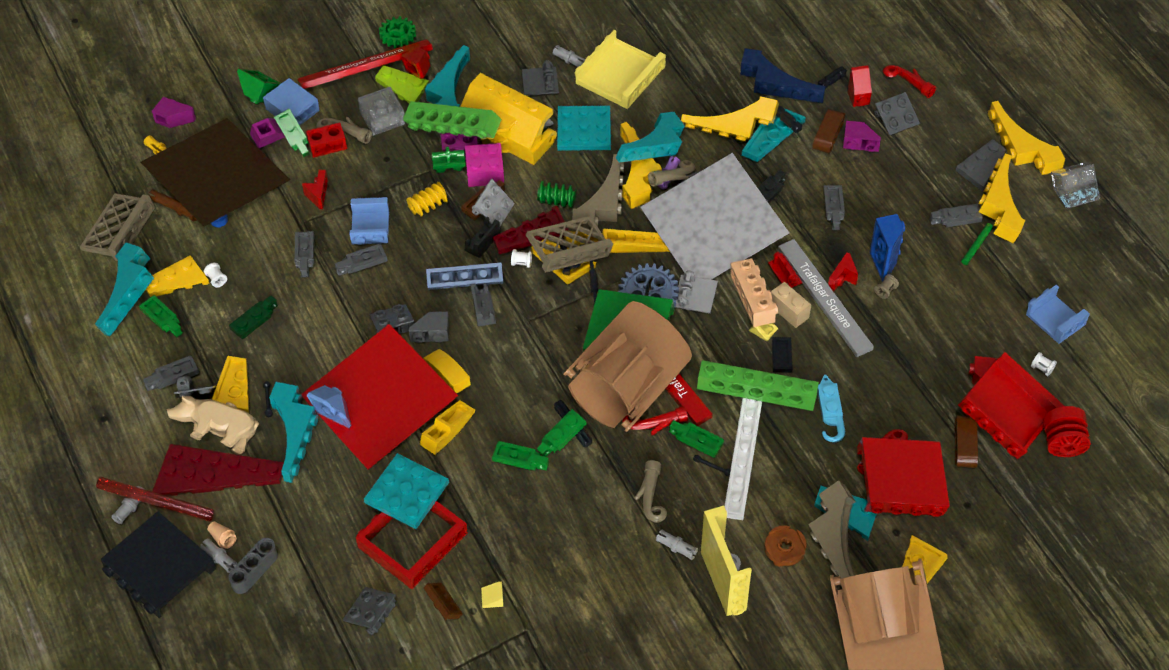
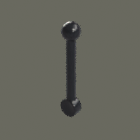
(268, 412)
(698, 459)

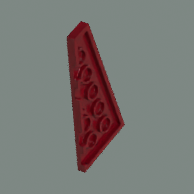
(208, 471)

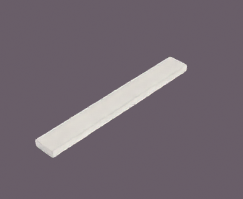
(742, 458)

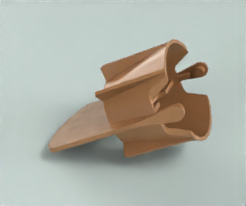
(628, 366)
(888, 620)

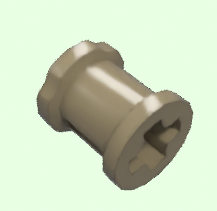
(888, 284)

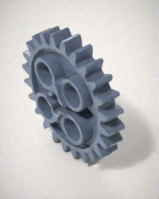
(668, 290)

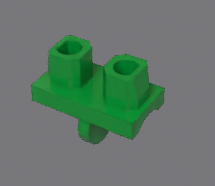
(448, 159)

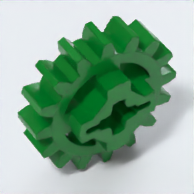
(397, 32)

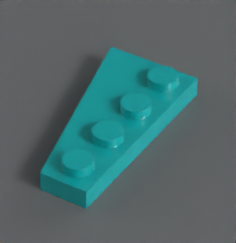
(768, 137)

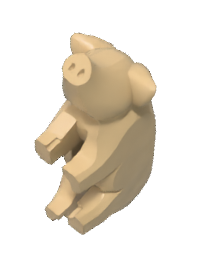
(219, 419)

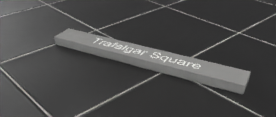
(826, 299)

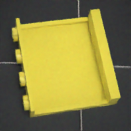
(619, 71)
(729, 583)

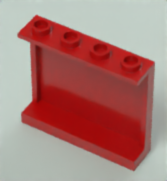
(1009, 405)
(904, 476)

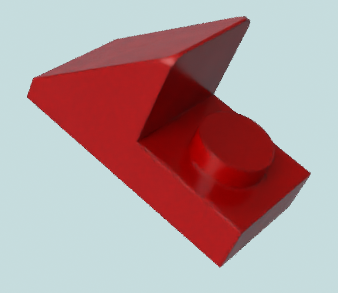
(317, 191)
(844, 272)

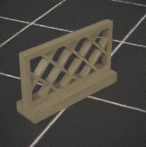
(127, 230)
(575, 253)

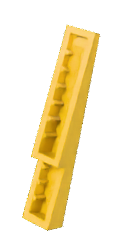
(627, 241)

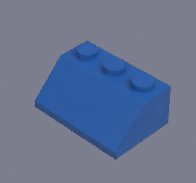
(886, 243)

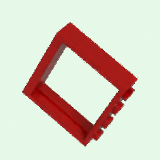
(427, 561)

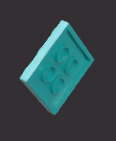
(584, 128)
(406, 491)

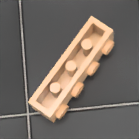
(753, 292)

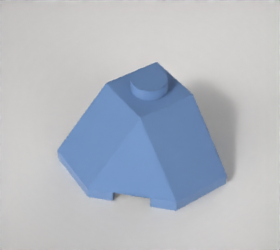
(330, 404)

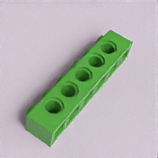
(452, 119)
(757, 385)

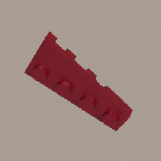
(516, 237)

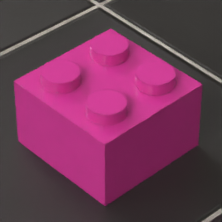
(484, 163)

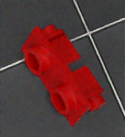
(784, 270)

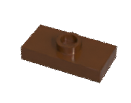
(443, 601)

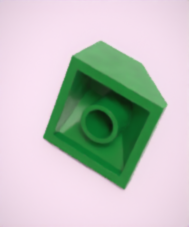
(256, 84)

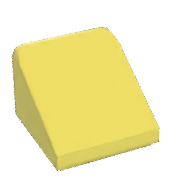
(764, 331)
(492, 595)

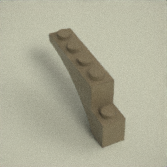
(604, 203)
(832, 528)

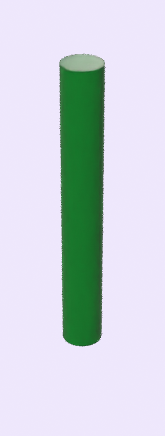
(977, 243)

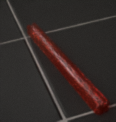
(155, 498)

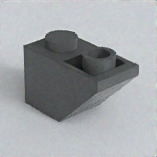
(430, 328)

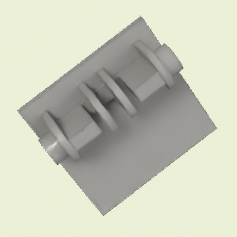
(493, 203)
(696, 293)

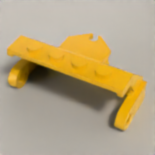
(521, 118)

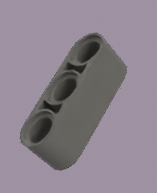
(251, 574)

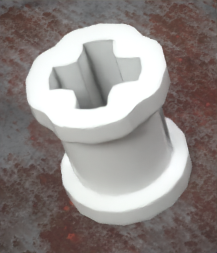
(521, 258)
(214, 273)
(1043, 364)

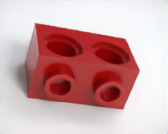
(326, 139)

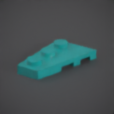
(859, 519)

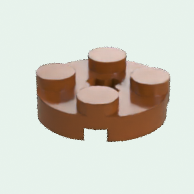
(782, 556)

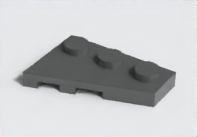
(981, 164)

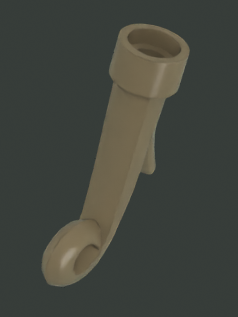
(362, 134)
(658, 177)
(647, 489)

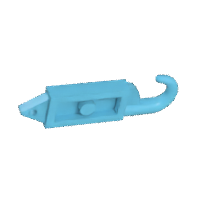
(831, 408)

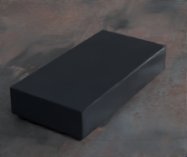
(782, 354)

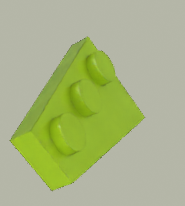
(403, 84)

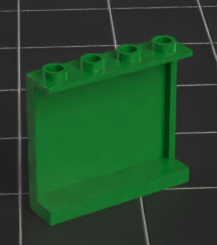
(611, 303)

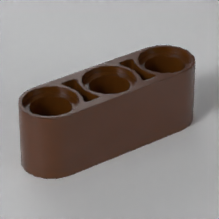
(829, 131)
(965, 442)

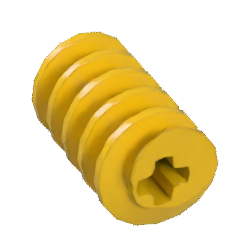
(427, 198)

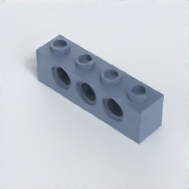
(464, 276)

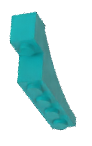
(444, 85)
(659, 143)
(129, 286)
(298, 423)

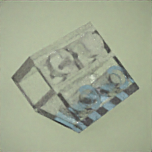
(1076, 184)

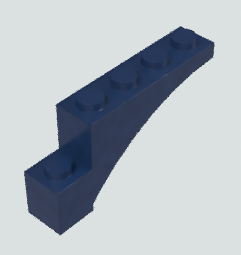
(775, 82)

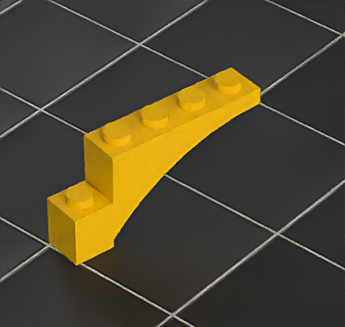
(737, 124)
(1022, 145)
(637, 188)
(999, 203)

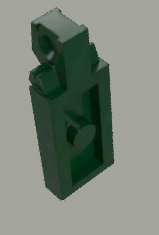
(253, 317)

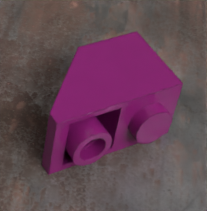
(172, 113)
(266, 132)
(860, 137)

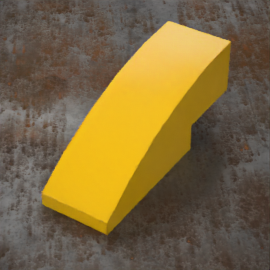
(448, 370)
(446, 427)

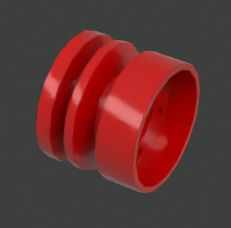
(1066, 431)

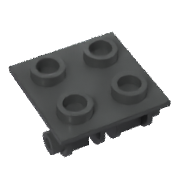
(540, 80)
(896, 113)
(396, 316)
(185, 387)
(371, 609)

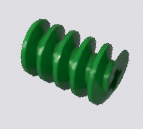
(557, 195)

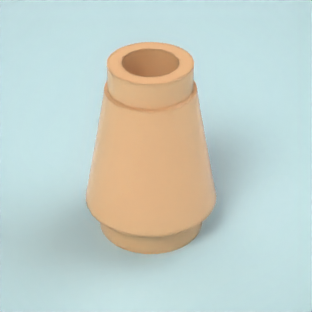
(222, 535)

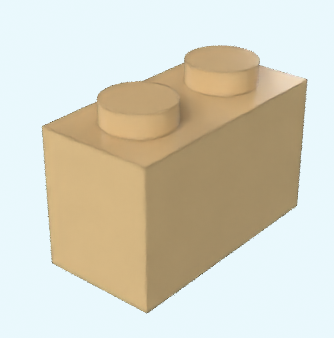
(791, 304)

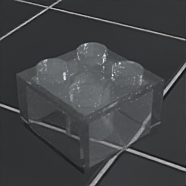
(381, 110)

